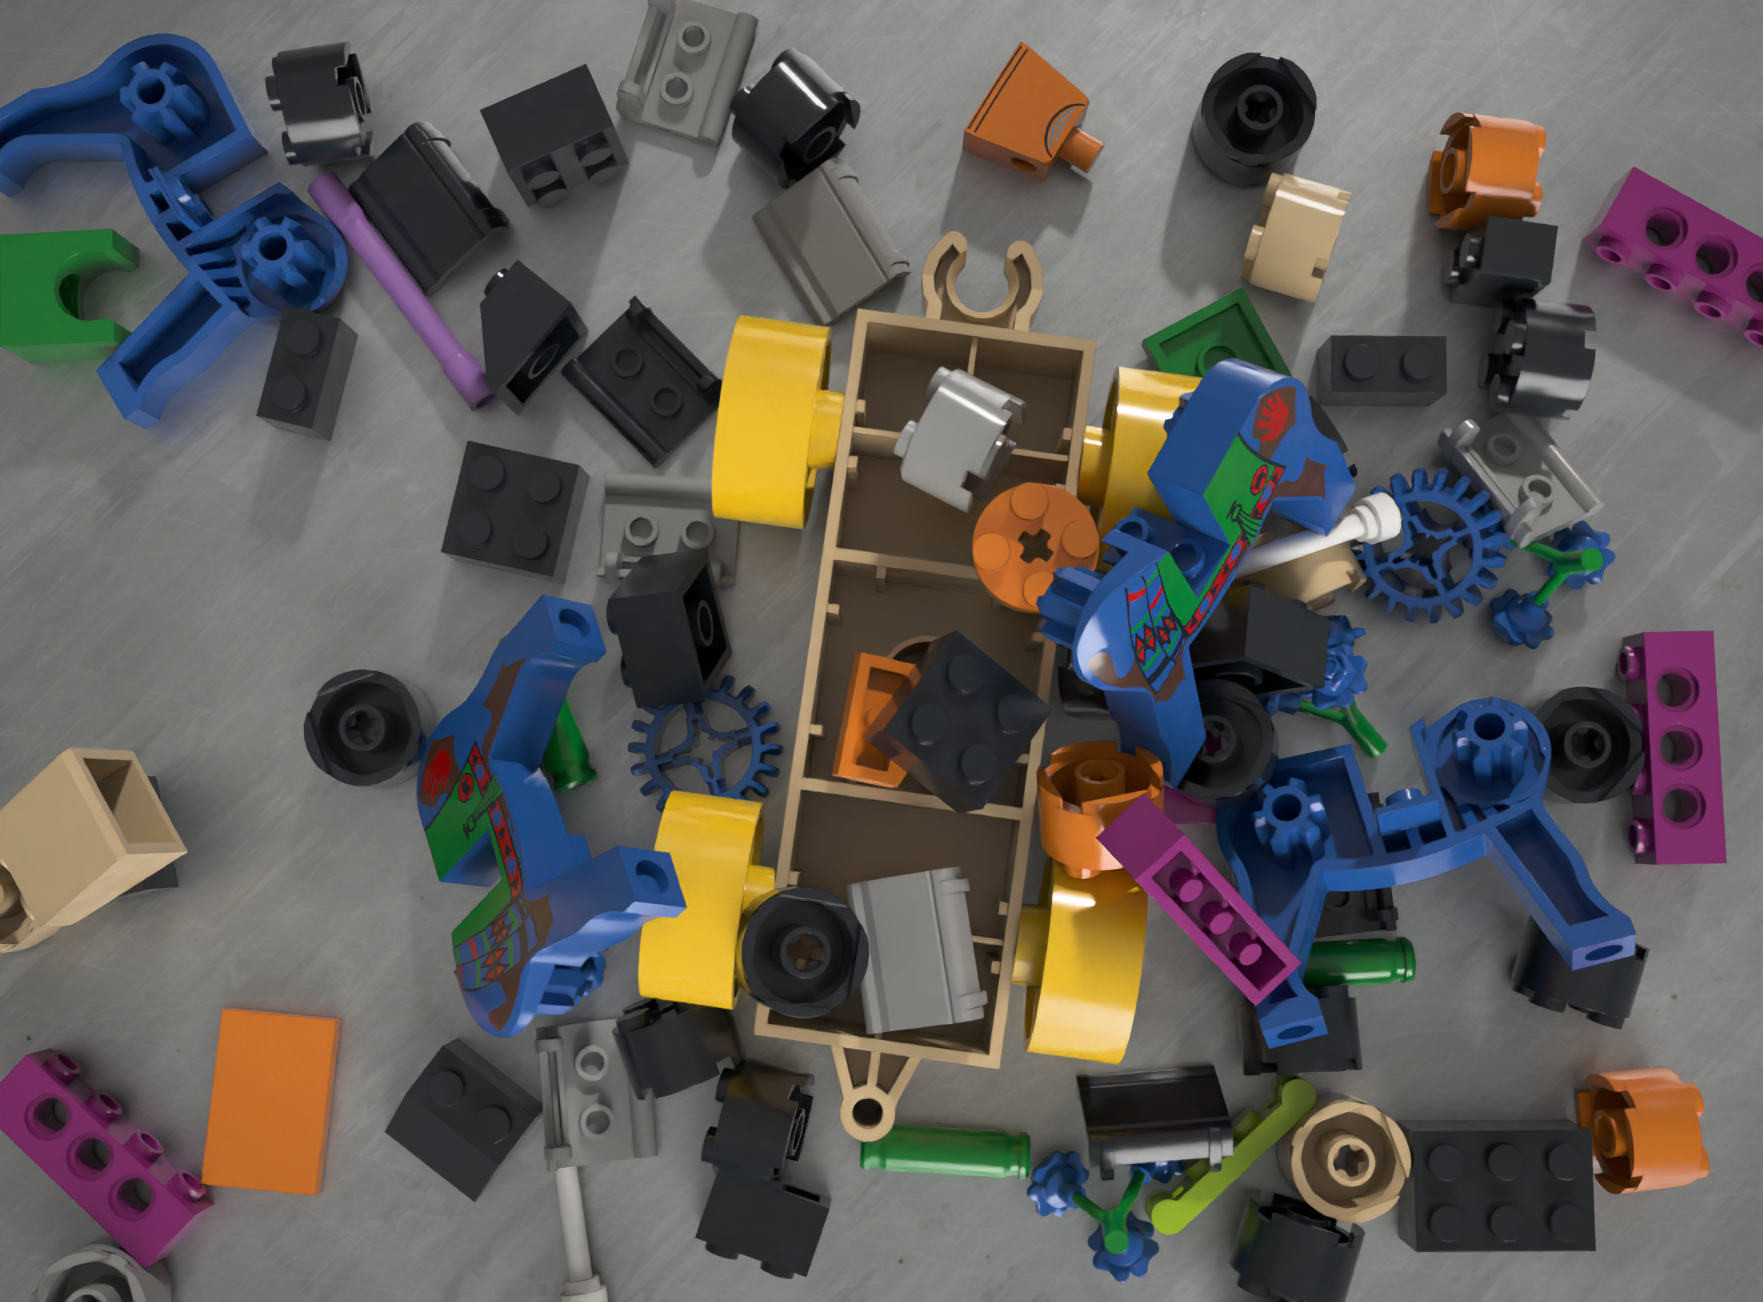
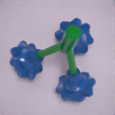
(1574, 557)
(1342, 679)
(1121, 1239)

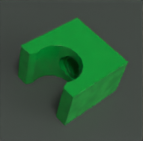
(45, 289)

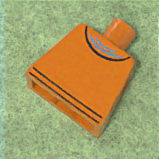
(1032, 120)

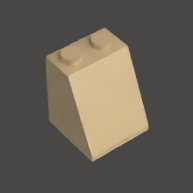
(84, 834)

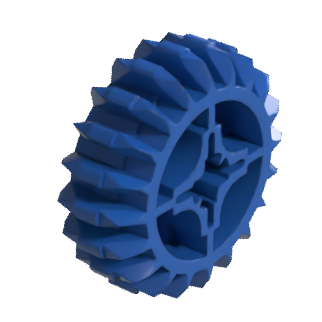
(1435, 569)
(754, 734)

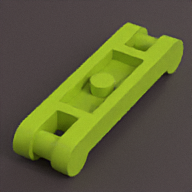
(1252, 1136)

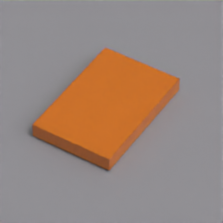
(271, 1101)

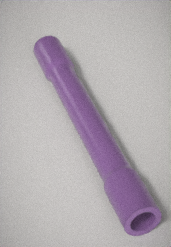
(350, 220)

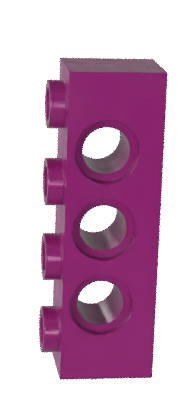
(1685, 230)
(1693, 723)
(1198, 898)
(69, 1159)

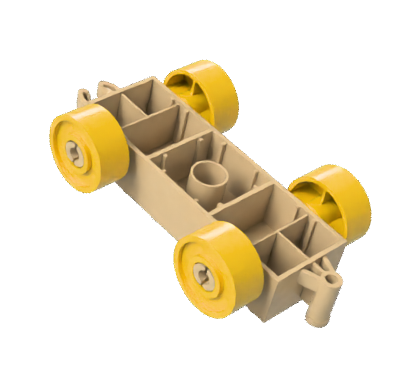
(888, 586)

